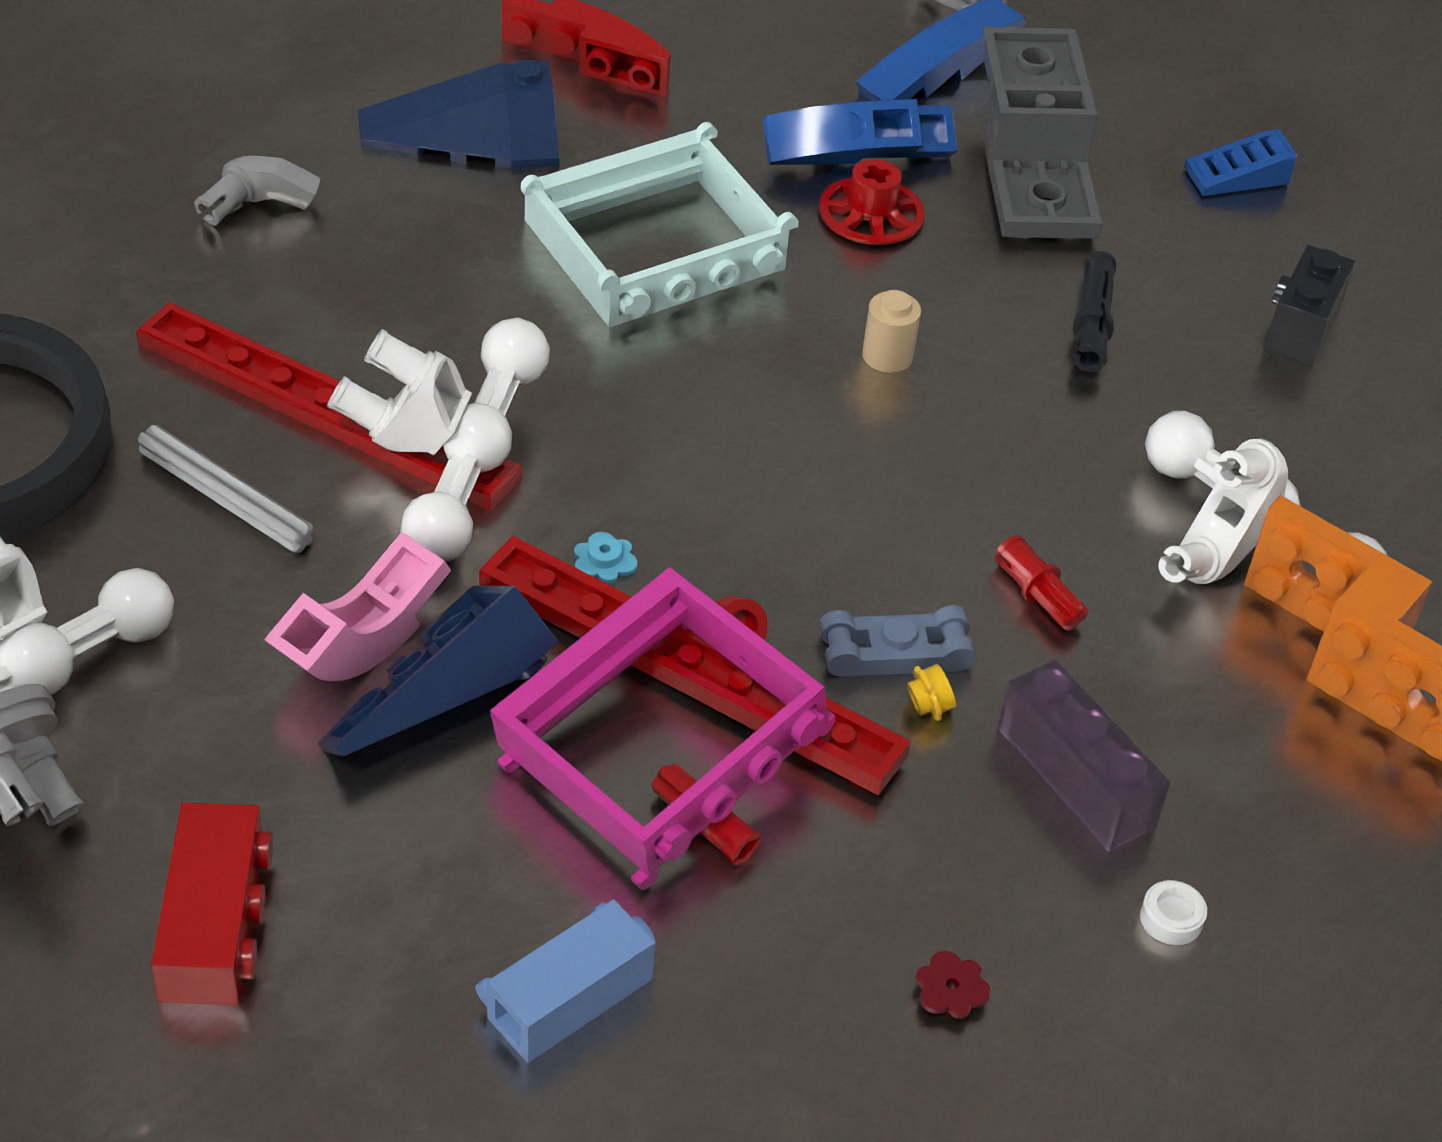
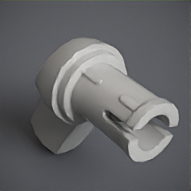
(257, 180)

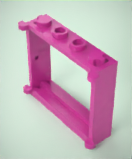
(602, 656)

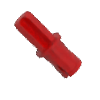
(1040, 582)
(730, 835)

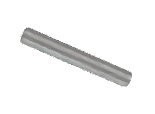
(226, 488)

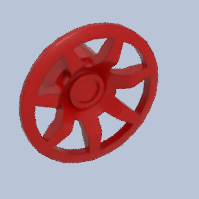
(872, 197)

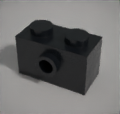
(1308, 303)

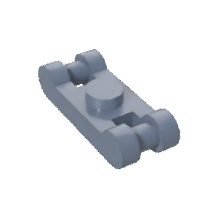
(897, 642)

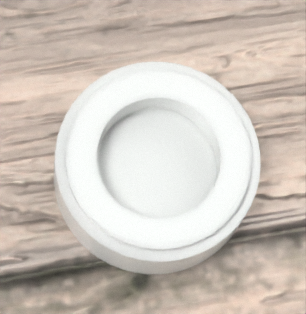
(1173, 912)

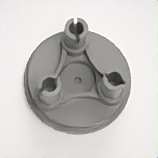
(27, 759)

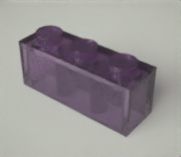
(1083, 755)

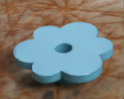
(605, 557)

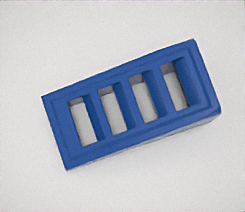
(1258, 159)

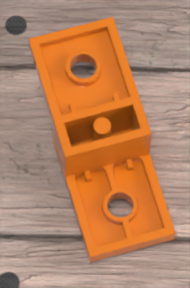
(1367, 618)

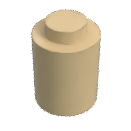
(891, 331)

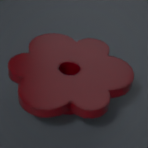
(952, 985)

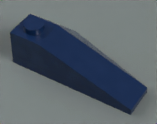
(486, 113)
(469, 650)

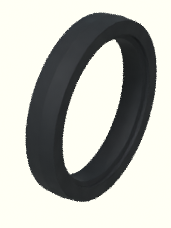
(81, 455)

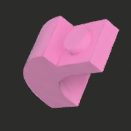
(368, 622)

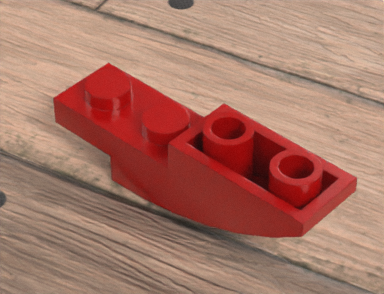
(598, 40)

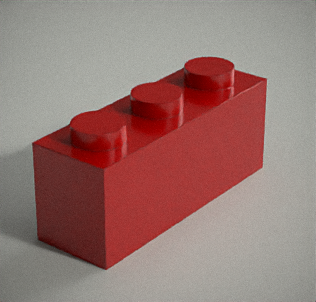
(210, 904)

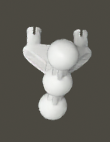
(436, 414)
(1234, 513)
(130, 607)

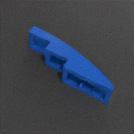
(937, 53)

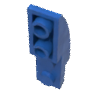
(859, 131)

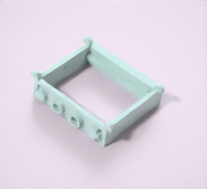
(639, 174)

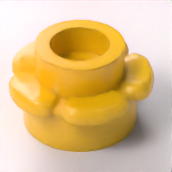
(931, 691)

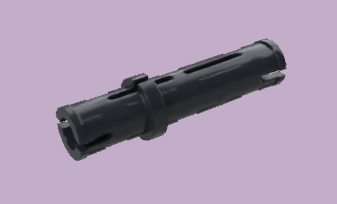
(1094, 322)

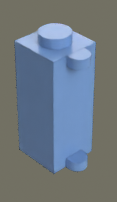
(570, 979)

